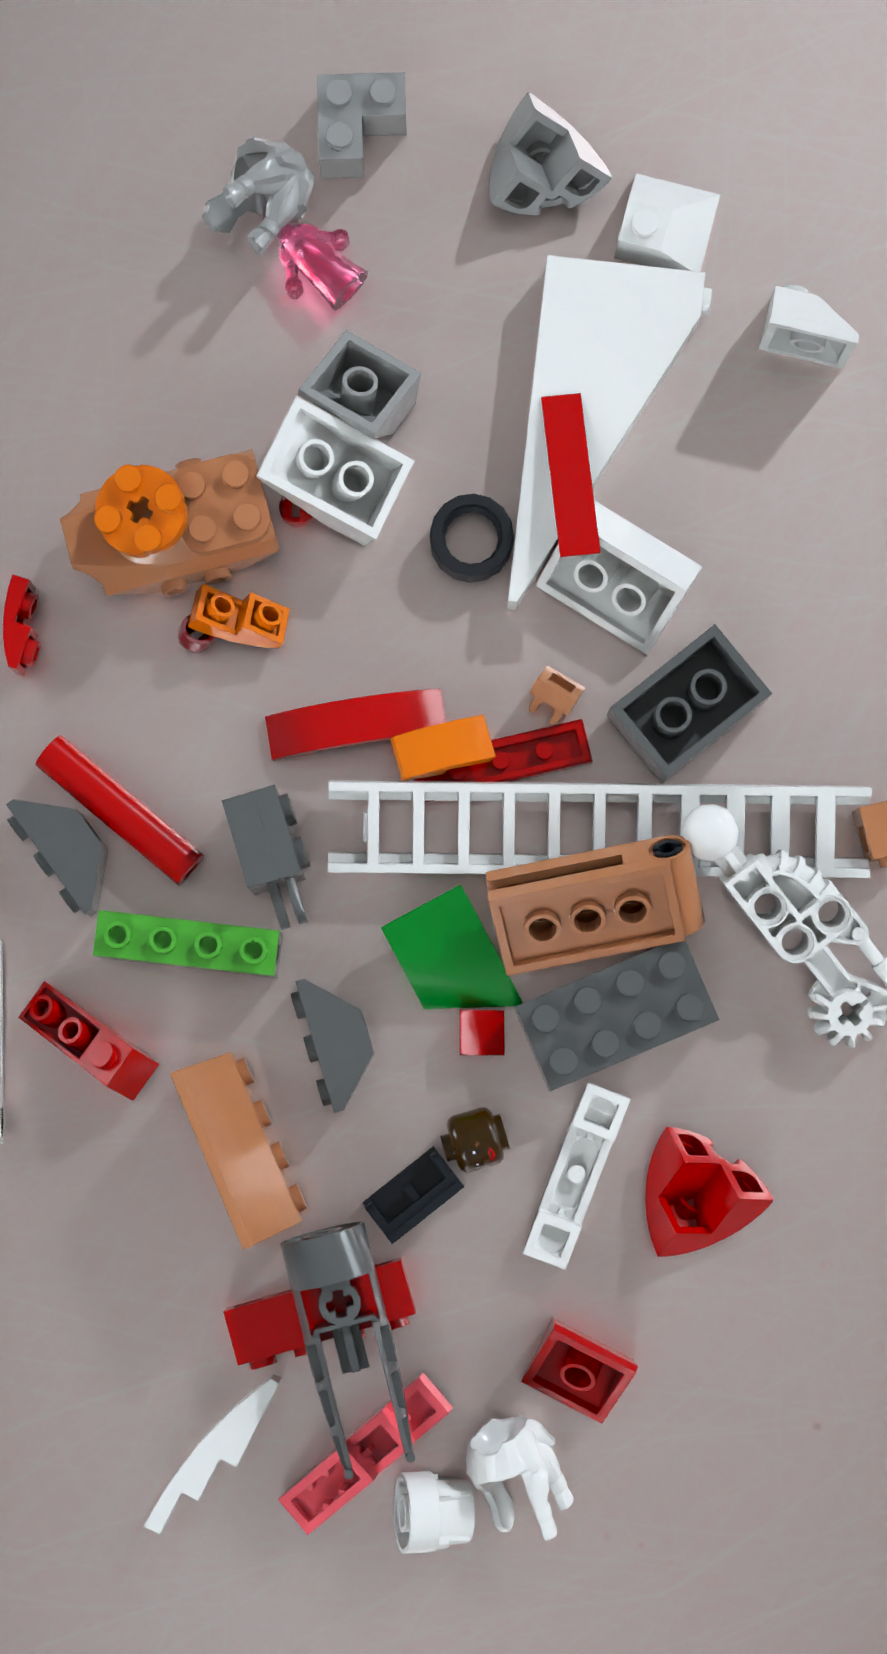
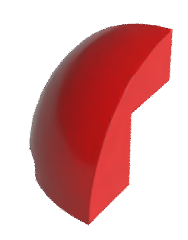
(697, 1195)

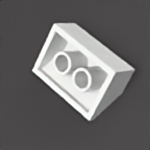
(627, 586)

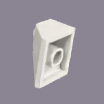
(666, 224)
(806, 328)

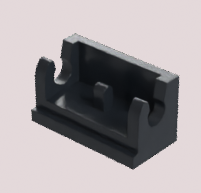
(413, 1195)

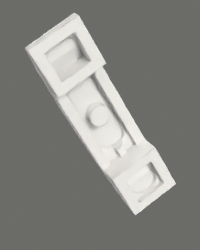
(575, 1175)

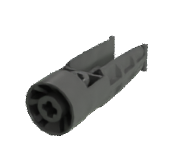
(328, 1262)

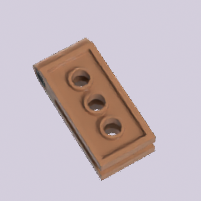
(595, 903)

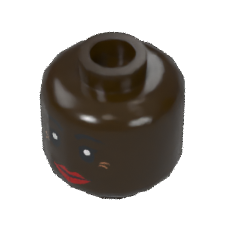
(475, 1139)

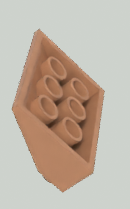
(239, 1148)

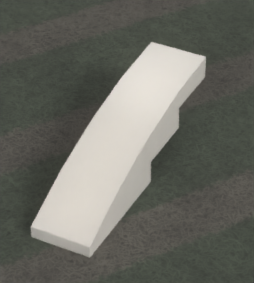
(224, 1442)

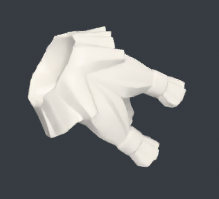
(514, 1448)

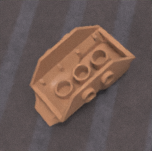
(224, 531)

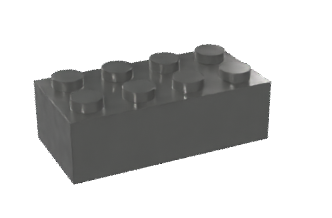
(616, 1014)

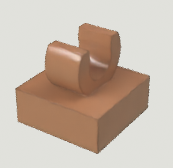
(556, 691)

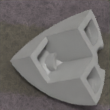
(543, 162)

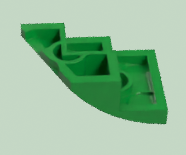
(450, 955)

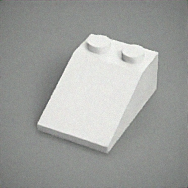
(334, 471)

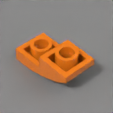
(245, 621)
(442, 747)

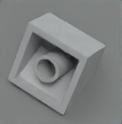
(363, 386)

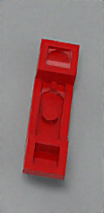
(351, 722)

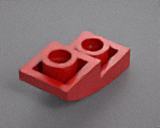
(19, 639)

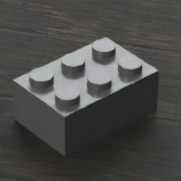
(688, 704)

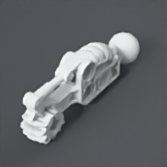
(798, 897)

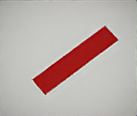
(570, 475)

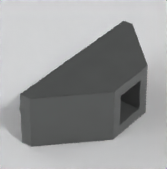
(65, 848)
(336, 1040)

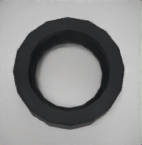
(471, 504)

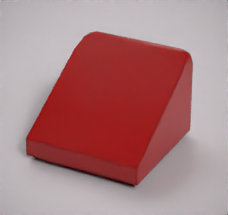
(481, 1033)

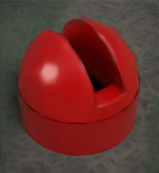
(285, 510)

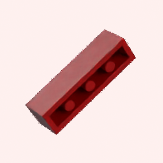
(272, 1325)

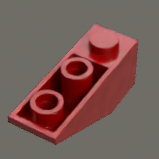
(88, 1041)

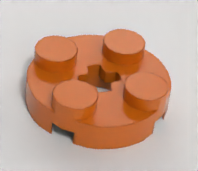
(131, 486)

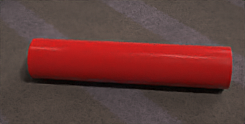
(119, 810)

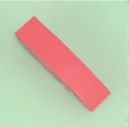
(370, 1449)

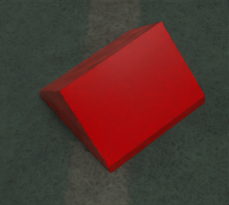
(579, 1371)

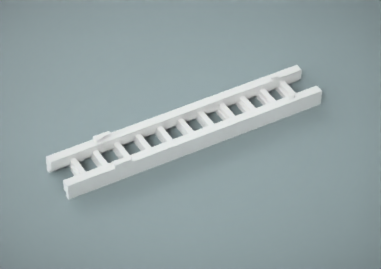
(689, 795)

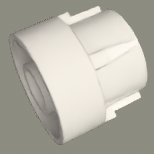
(431, 1512)

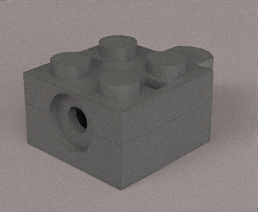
(267, 848)

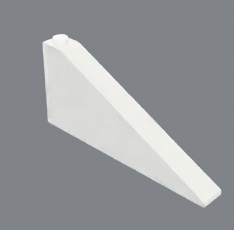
(613, 340)

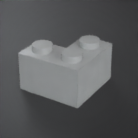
(356, 108)

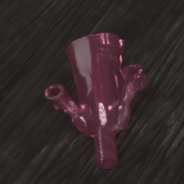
(326, 268)

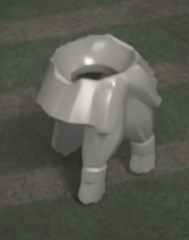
(267, 181)

